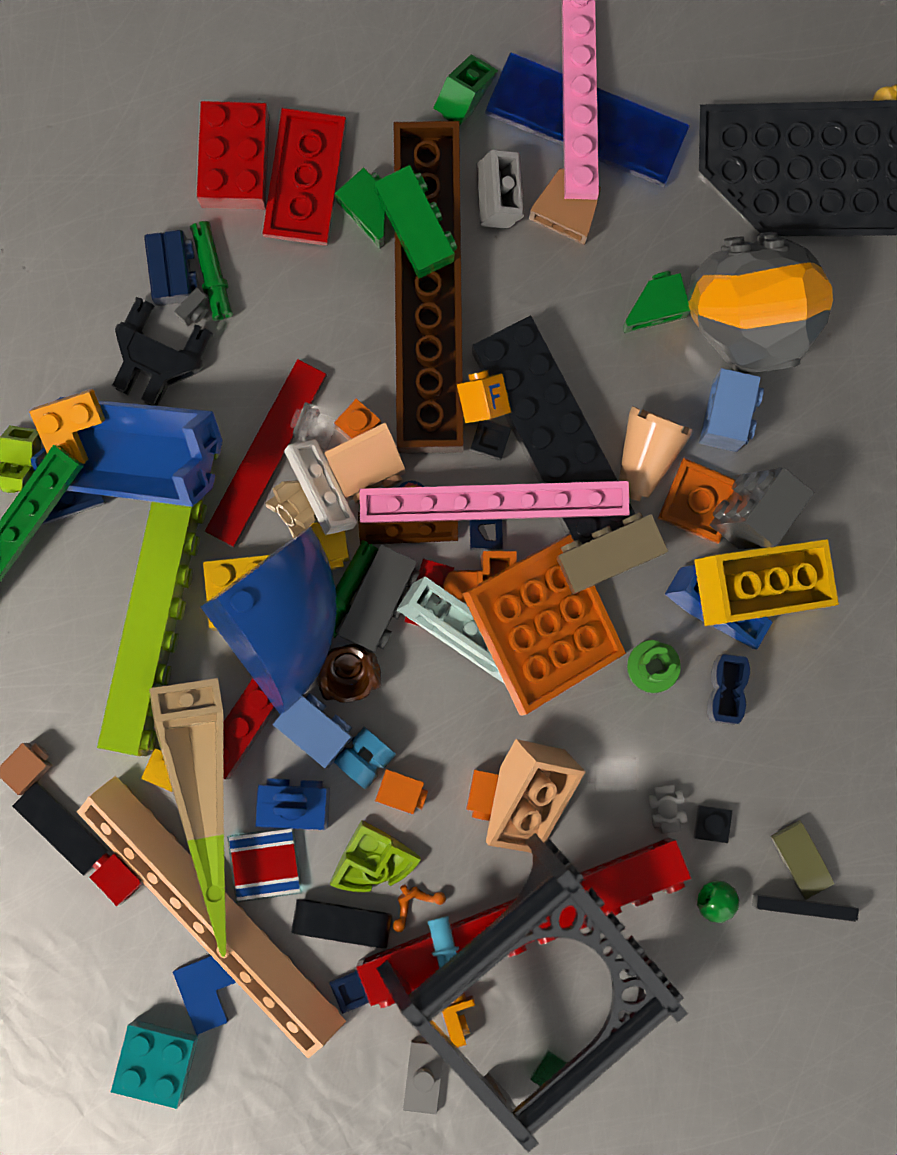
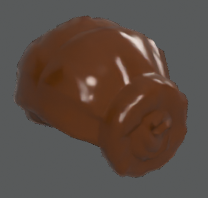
(349, 674)

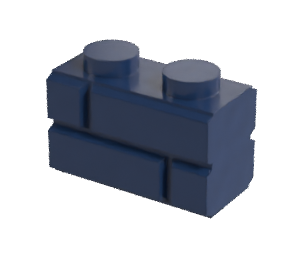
(170, 267)

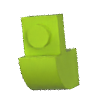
(16, 450)

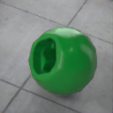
(718, 901)

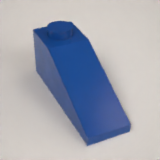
(686, 594)

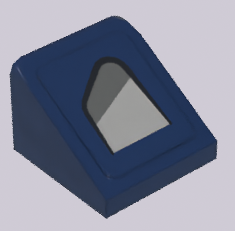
(486, 534)

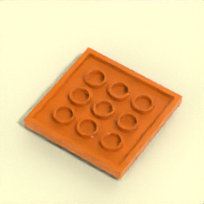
(541, 631)

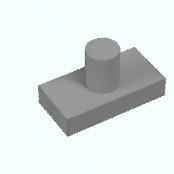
(423, 1079)

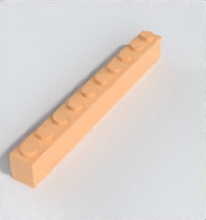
(250, 954)

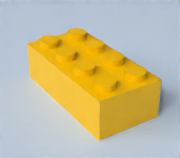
(766, 582)

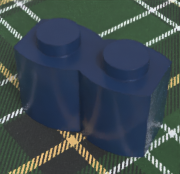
(729, 680)

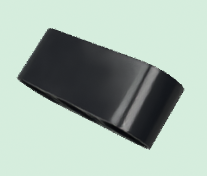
(341, 923)

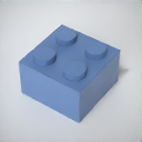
(730, 410)
(315, 730)

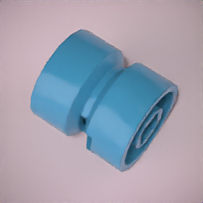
(356, 766)

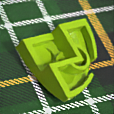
(373, 859)

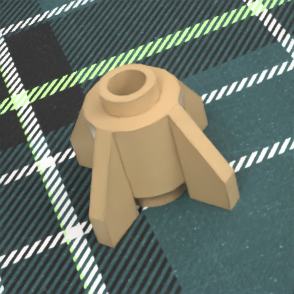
(292, 506)

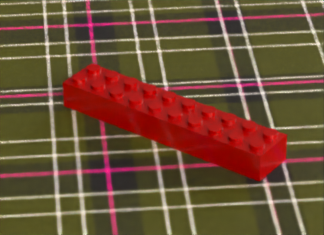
(617, 882)

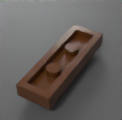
(408, 532)

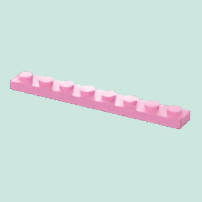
(579, 100)
(494, 502)

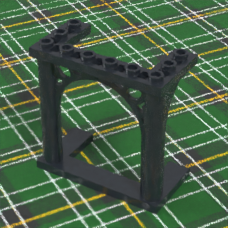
(549, 889)

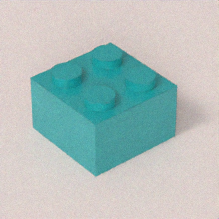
(154, 1064)

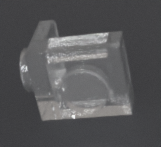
(312, 424)

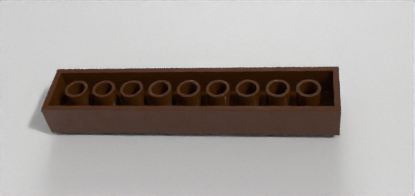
(430, 307)

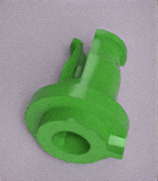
(660, 680)

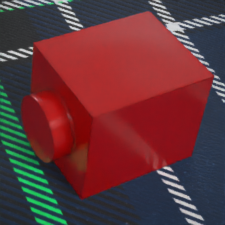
(115, 878)

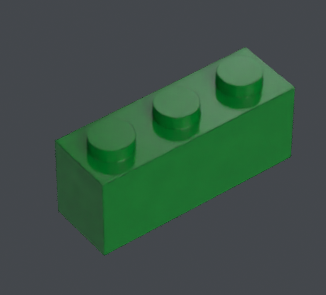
(415, 221)

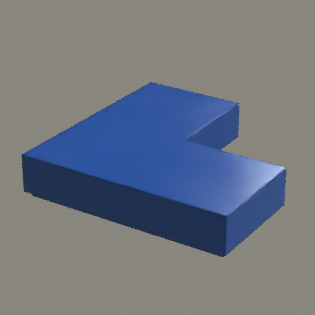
(199, 988)

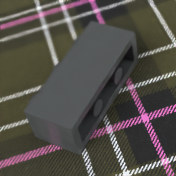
(379, 599)

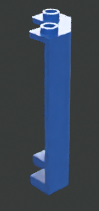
(148, 454)

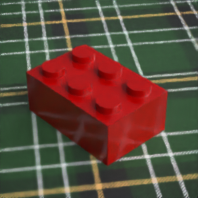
(233, 155)

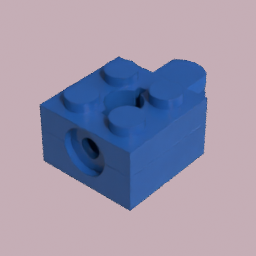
(293, 806)

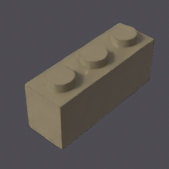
(611, 552)

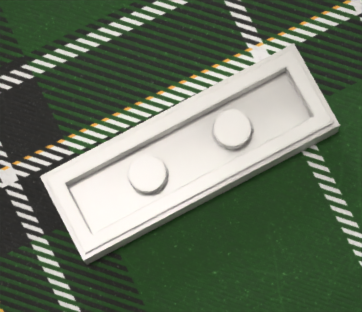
(320, 487)

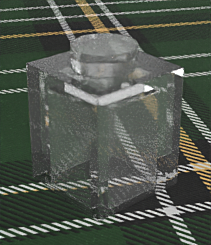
(613, 773)

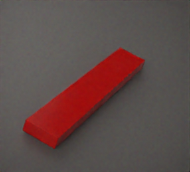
(264, 454)

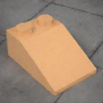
(366, 462)
(531, 794)

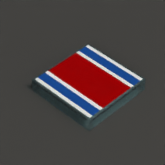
(264, 864)

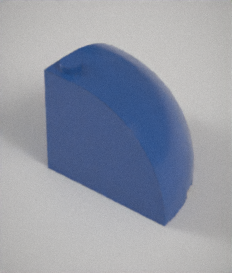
(281, 618)

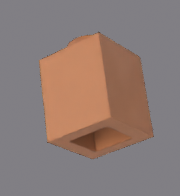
(25, 767)

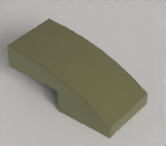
(802, 860)

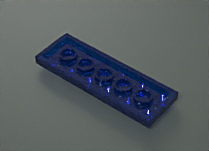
(628, 133)

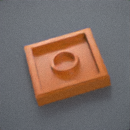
(694, 498)

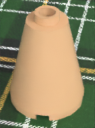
(649, 450)

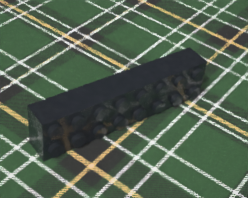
(547, 417)

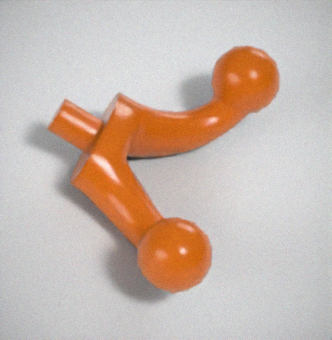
(439, 898)

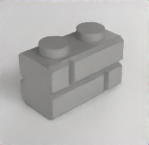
(500, 189)

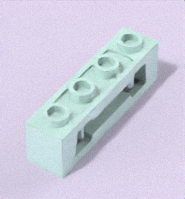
(448, 622)

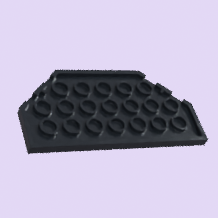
(805, 165)

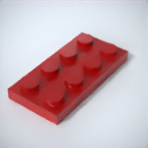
(304, 176)

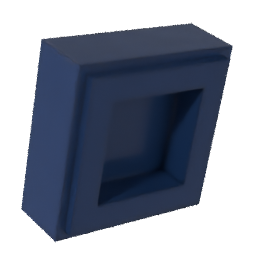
(349, 992)

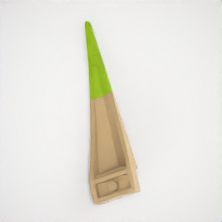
(191, 742)

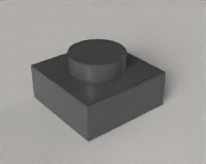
(193, 308)

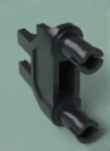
(153, 358)

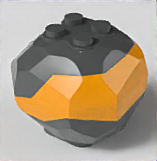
(760, 302)

